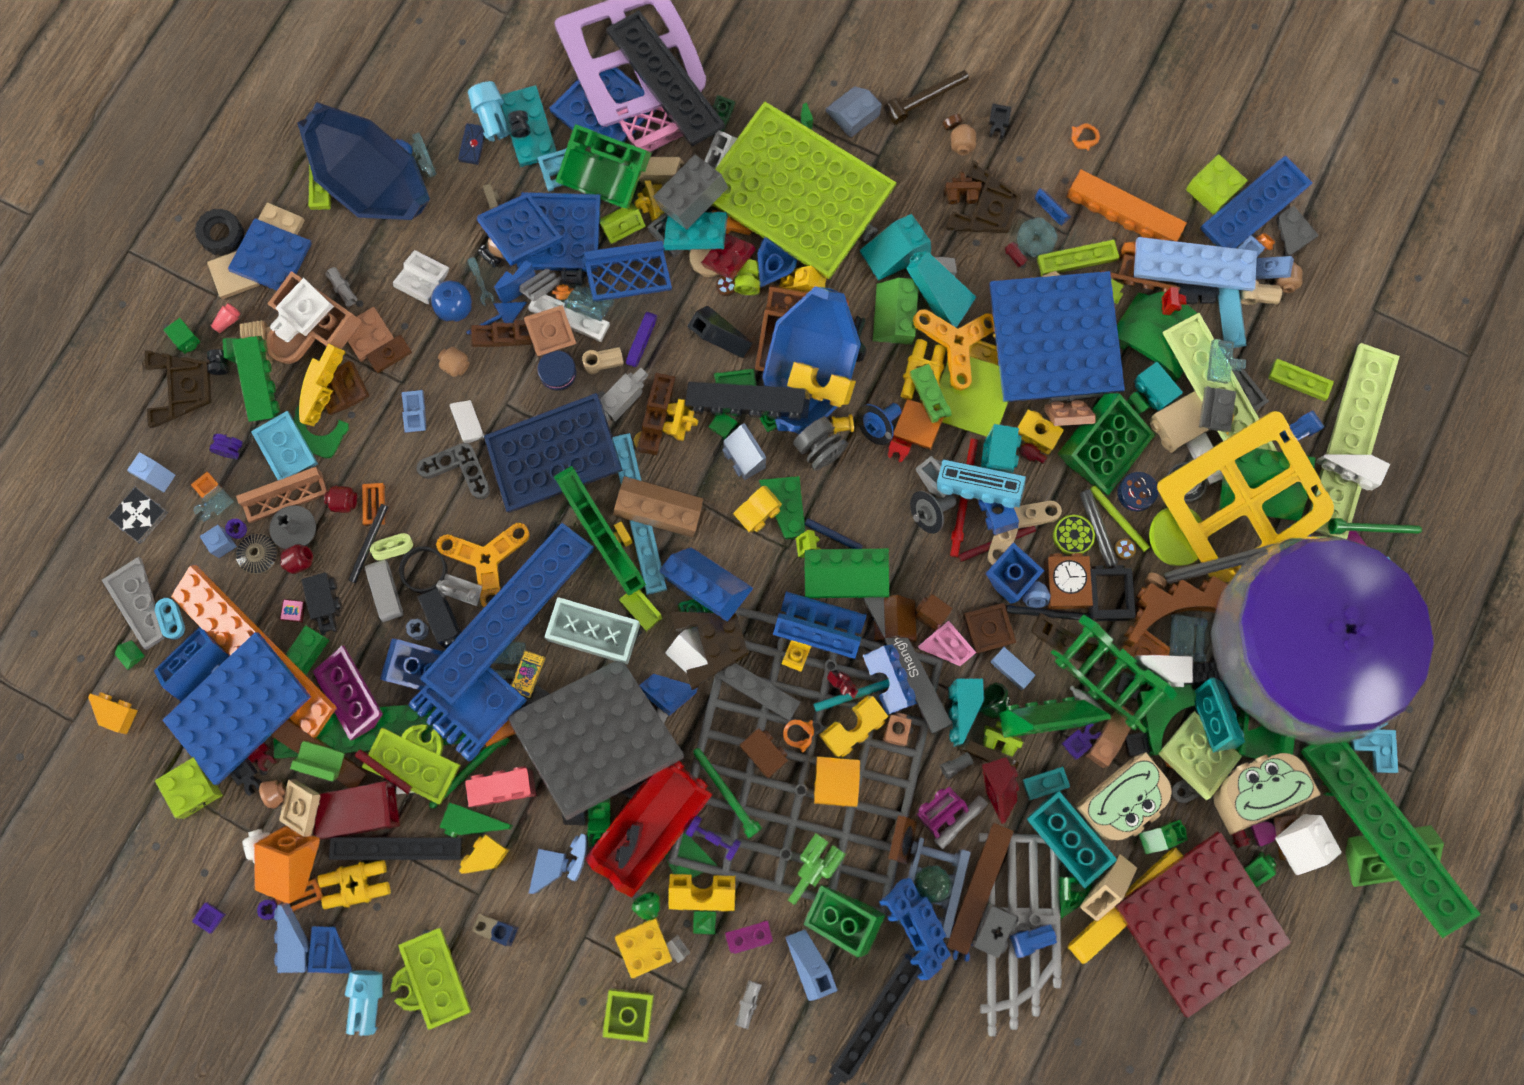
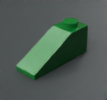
(466, 822)

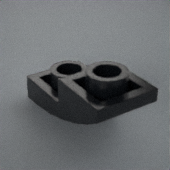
(627, 850)

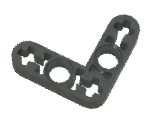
(456, 461)

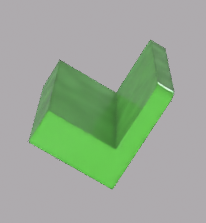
(318, 761)

